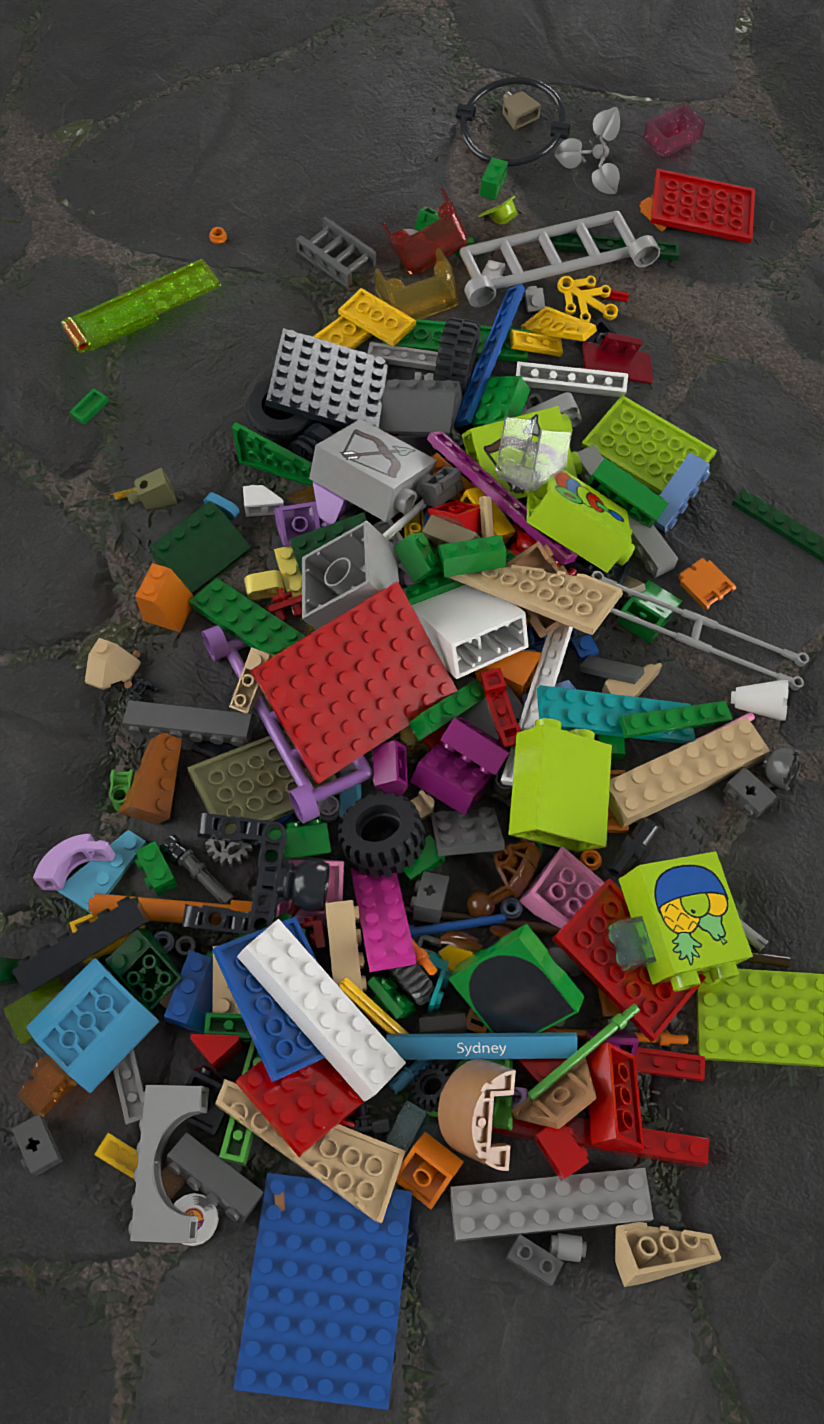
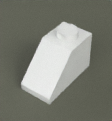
(260, 501)

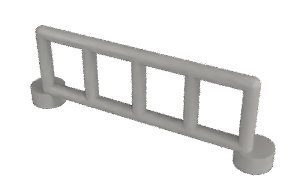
(482, 289)

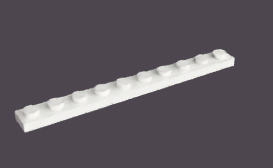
(546, 675)

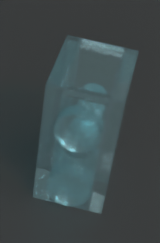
(631, 943)

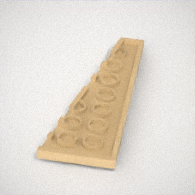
(343, 1160)

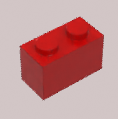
(562, 1150)

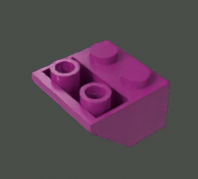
(390, 767)

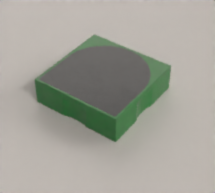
(516, 985)

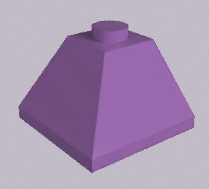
(329, 505)
(296, 520)

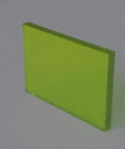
(27, 1008)

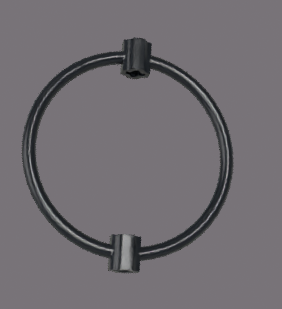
(559, 129)

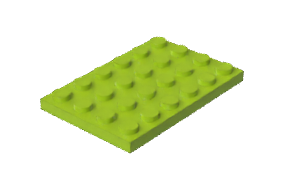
(644, 444)
(762, 1018)

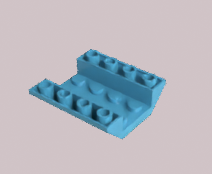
(91, 1026)

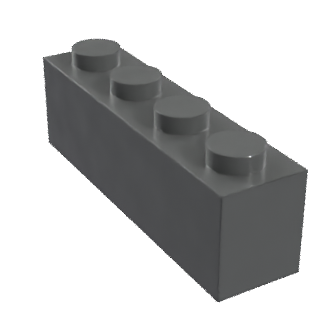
(214, 1178)

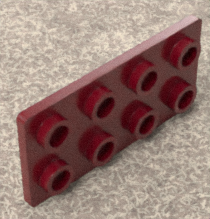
(619, 355)

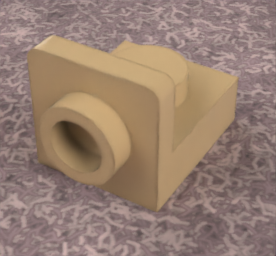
(424, 804)

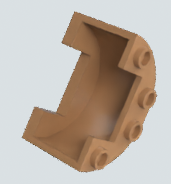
(539, 557)
(467, 1110)

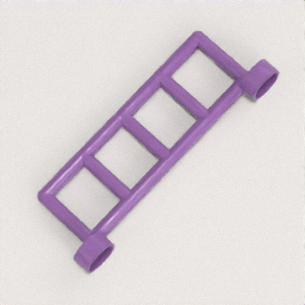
(304, 797)

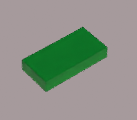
(88, 406)

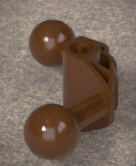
(516, 868)

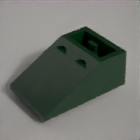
(145, 967)

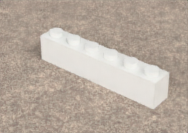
(573, 379)

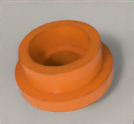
(218, 235)
(593, 855)

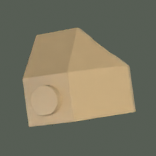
(109, 664)

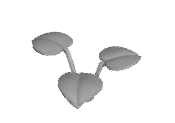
(569, 151)

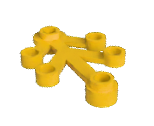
(586, 296)

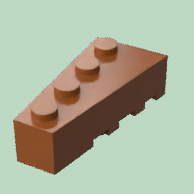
(154, 782)

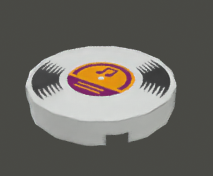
(207, 1214)

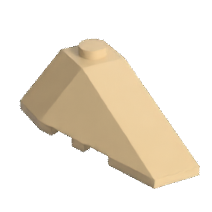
(654, 1253)

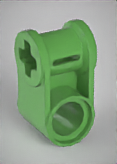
(120, 784)

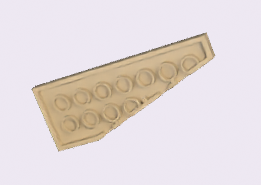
(571, 600)

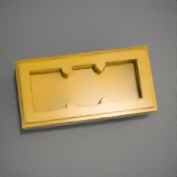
(118, 1155)

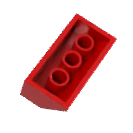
(616, 1111)

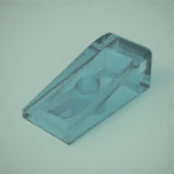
(406, 1126)

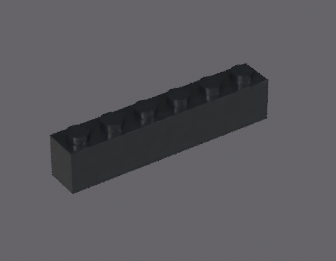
(80, 945)

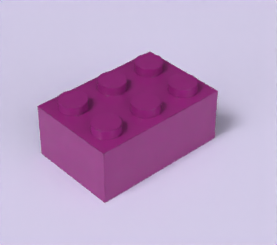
(475, 745)
(450, 779)

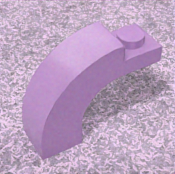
(67, 855)

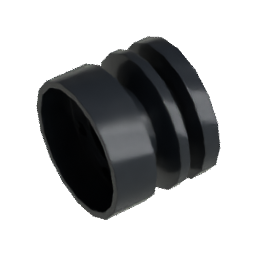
(305, 444)

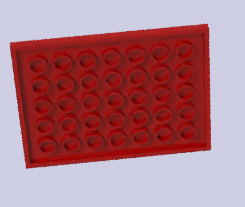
(354, 681)

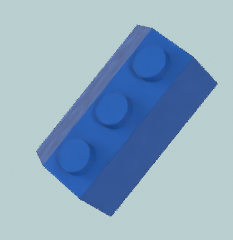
(192, 994)

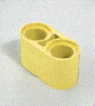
(263, 584)

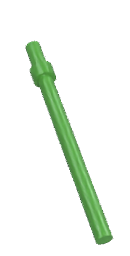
(618, 1022)

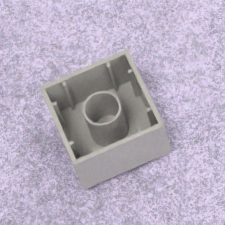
(346, 573)

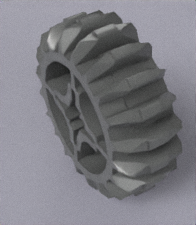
(414, 982)

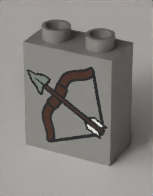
(371, 469)

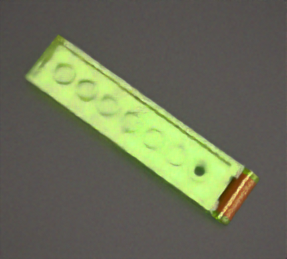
(138, 307)

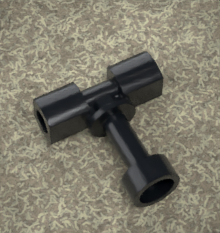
(366, 1124)

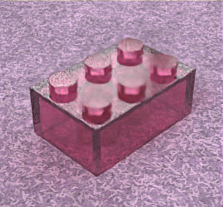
(673, 130)

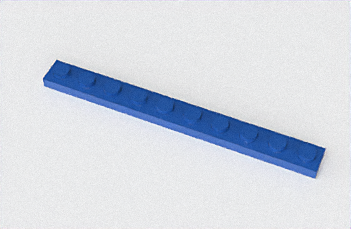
(489, 356)

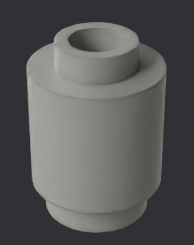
(567, 1247)

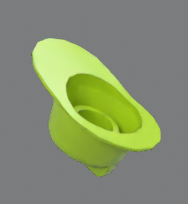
(502, 213)

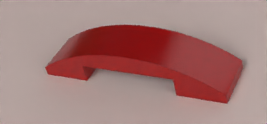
(500, 706)

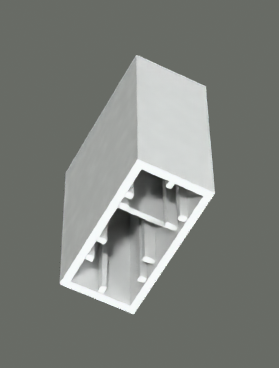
(472, 628)

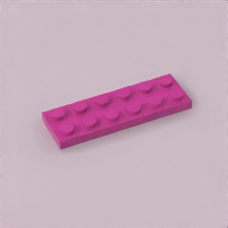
(383, 921)

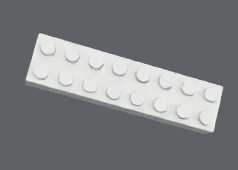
(321, 1010)

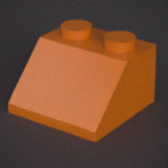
(428, 1170)

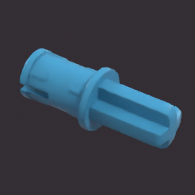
(406, 1076)

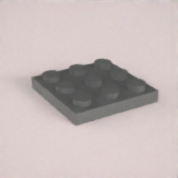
(466, 833)

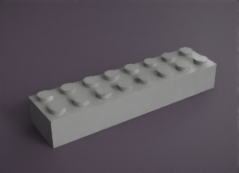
(550, 1205)

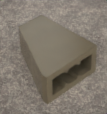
(444, 532)

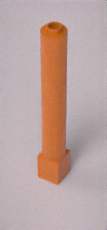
(163, 909)

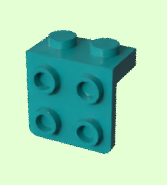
(442, 975)

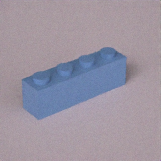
(680, 488)

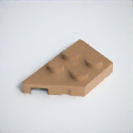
(561, 1100)

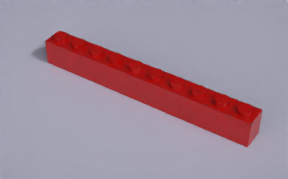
(657, 1144)

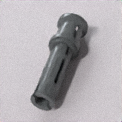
(199, 871)

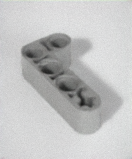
(566, 405)

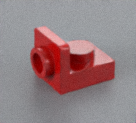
(318, 935)

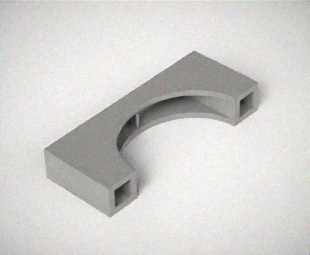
(153, 1213)

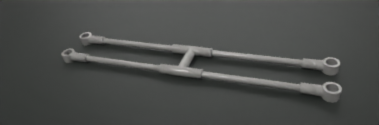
(694, 639)

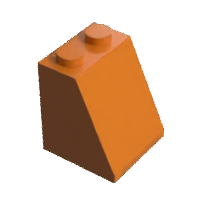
(164, 598)
(517, 670)

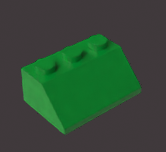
(472, 556)
(303, 839)

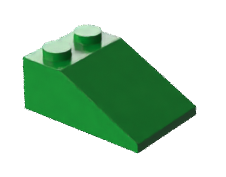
(418, 557)

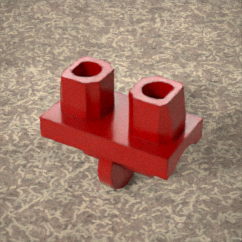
(278, 609)

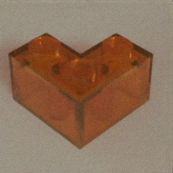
(47, 1087)

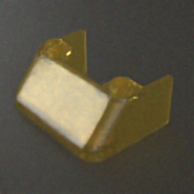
(422, 297)

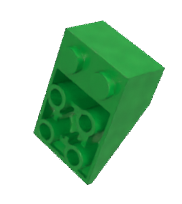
(648, 611)

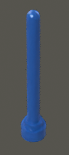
(456, 925)

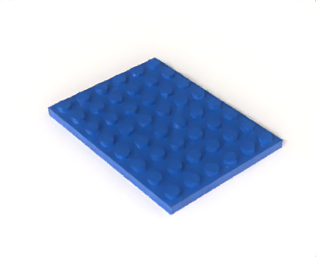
(323, 1296)

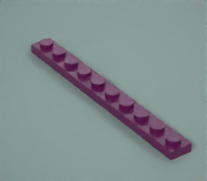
(497, 492)

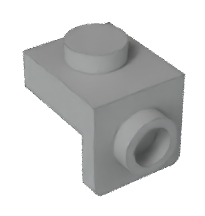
(534, 299)

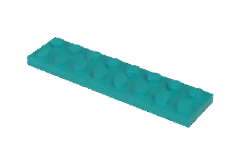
(601, 712)

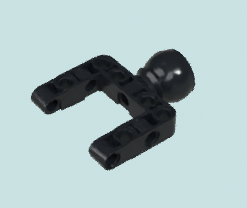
(278, 880)

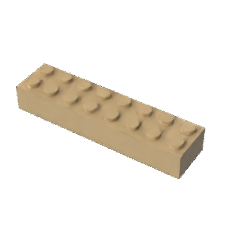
(685, 771)

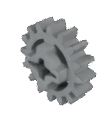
(227, 852)

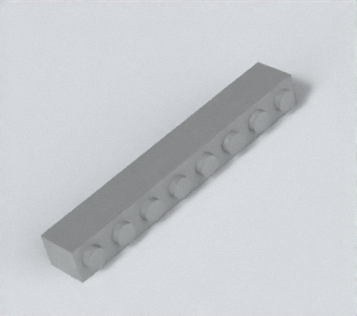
(648, 541)

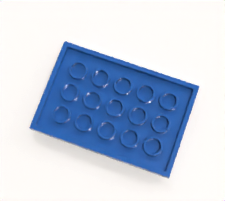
(275, 1035)

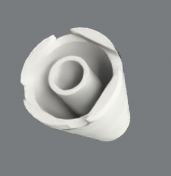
(763, 699)

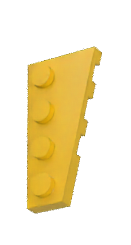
(558, 324)

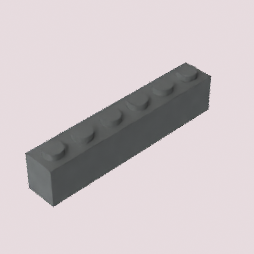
(189, 723)

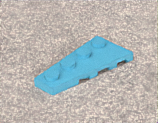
(102, 876)

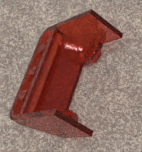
(419, 249)

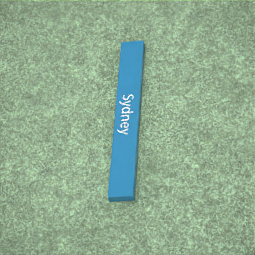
(484, 1045)

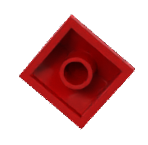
(217, 1048)

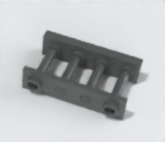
(330, 265)

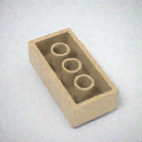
(344, 943)

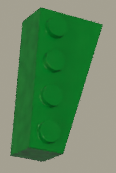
(627, 492)

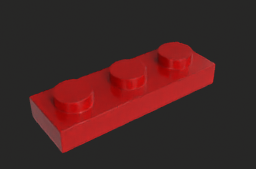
(670, 1064)

